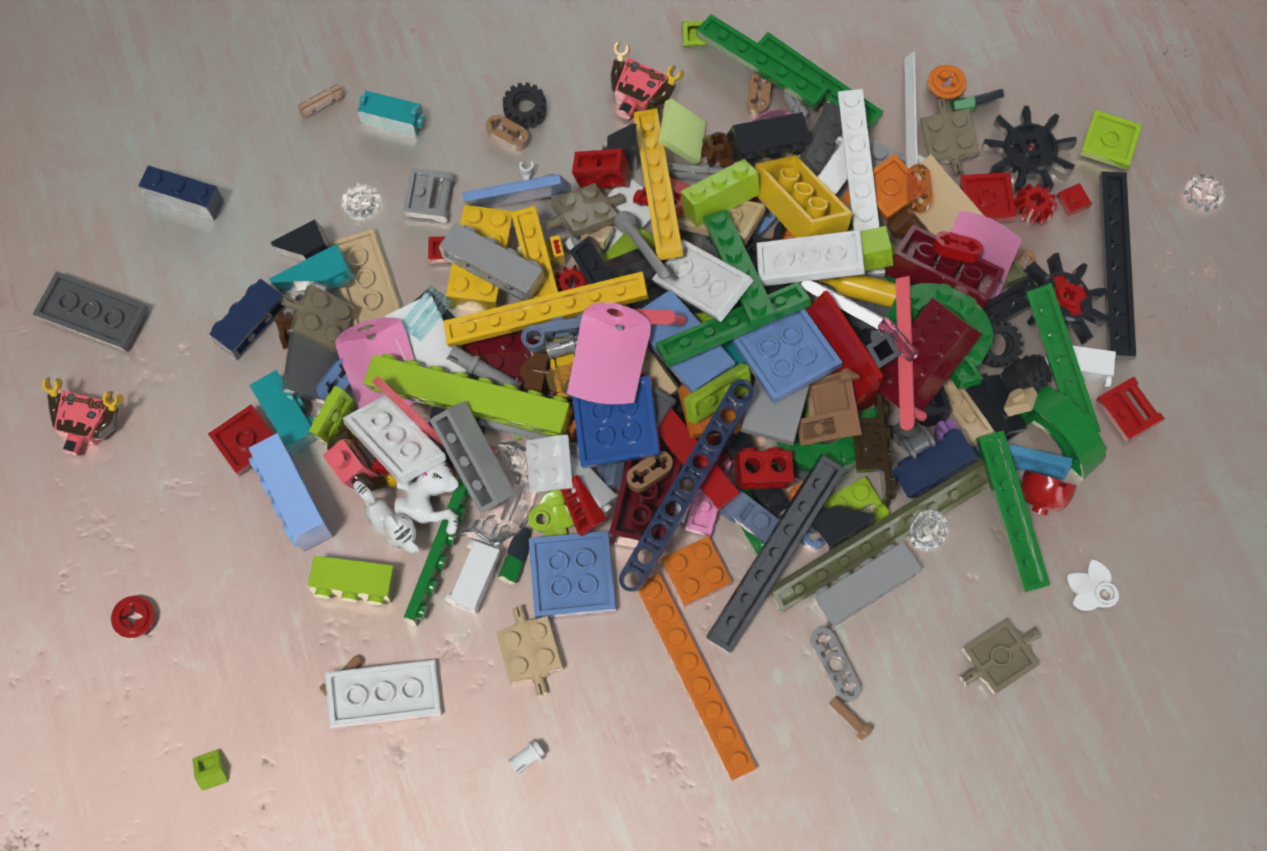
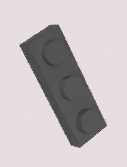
(822, 139)

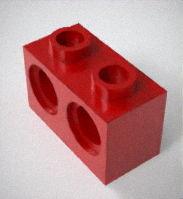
(601, 167)
(765, 476)

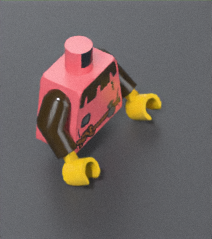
(638, 85)
(81, 417)
(352, 464)

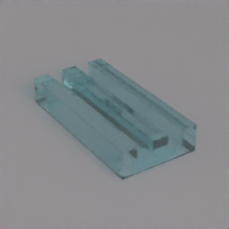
(432, 320)

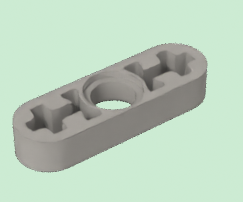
(836, 686)

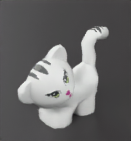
(418, 492)
(396, 528)

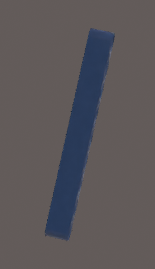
(688, 471)

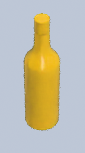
(864, 288)

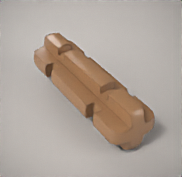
(321, 100)

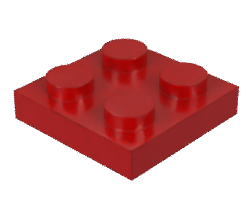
(991, 194)
(239, 434)

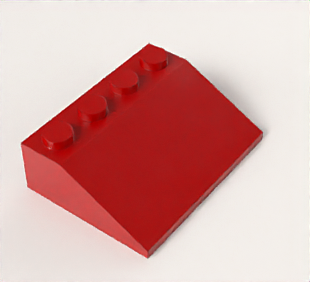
(848, 347)

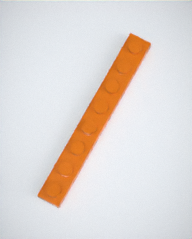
(696, 678)

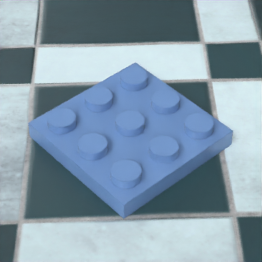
(787, 354)
(571, 574)

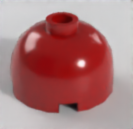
(1046, 493)

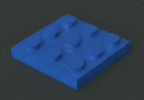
(617, 430)

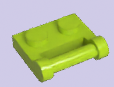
(858, 497)

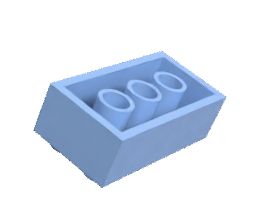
(289, 493)

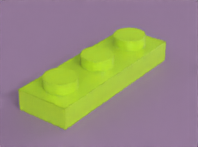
(707, 398)

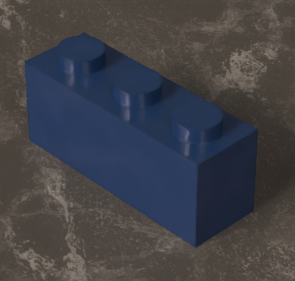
(181, 192)
(247, 319)
(936, 464)

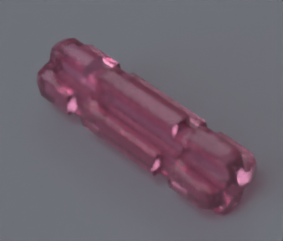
(904, 346)

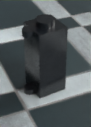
(878, 344)
(991, 399)

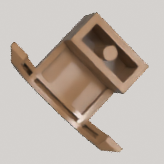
(830, 409)

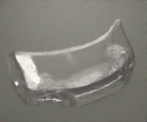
(512, 514)

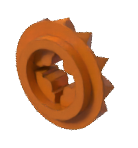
(942, 74)

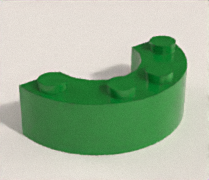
(960, 304)
(1069, 429)
(840, 451)

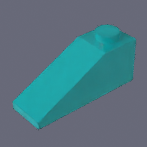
(325, 270)

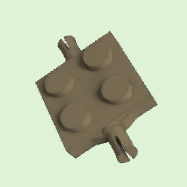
(950, 136)
(583, 210)
(319, 316)
(1000, 657)

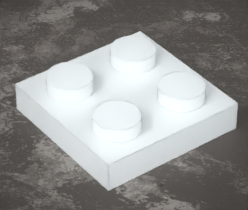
(549, 464)

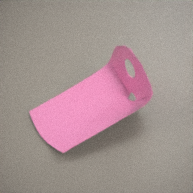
(997, 240)
(358, 351)
(606, 359)

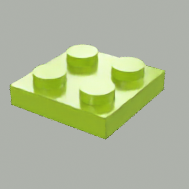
(1111, 139)

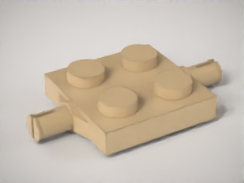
(529, 650)

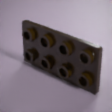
(872, 448)

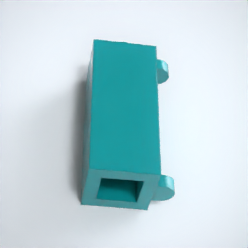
(391, 113)

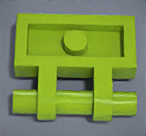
(330, 418)

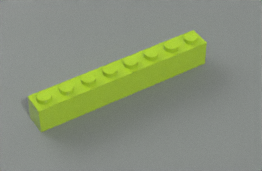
(485, 400)

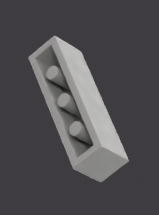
(492, 262)
(472, 456)
(865, 585)

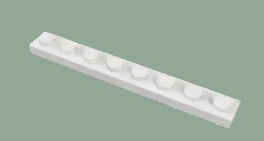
(858, 164)

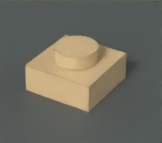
(601, 236)
(1020, 401)

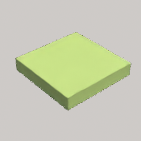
(682, 131)

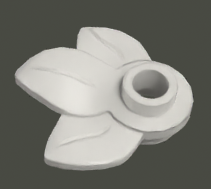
(1089, 586)

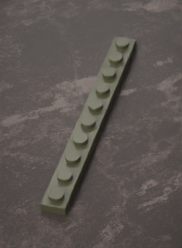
(877, 537)

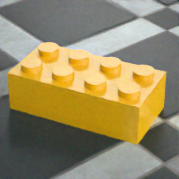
(800, 198)
(465, 288)

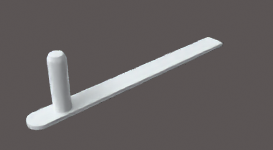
(910, 112)

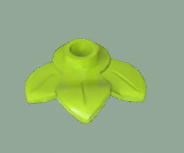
(556, 515)

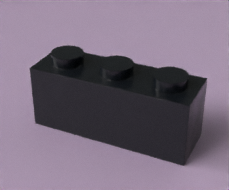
(768, 137)

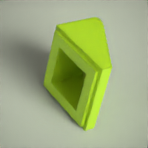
(689, 33)
(209, 770)

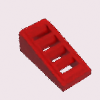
(586, 513)

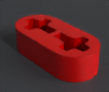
(957, 247)

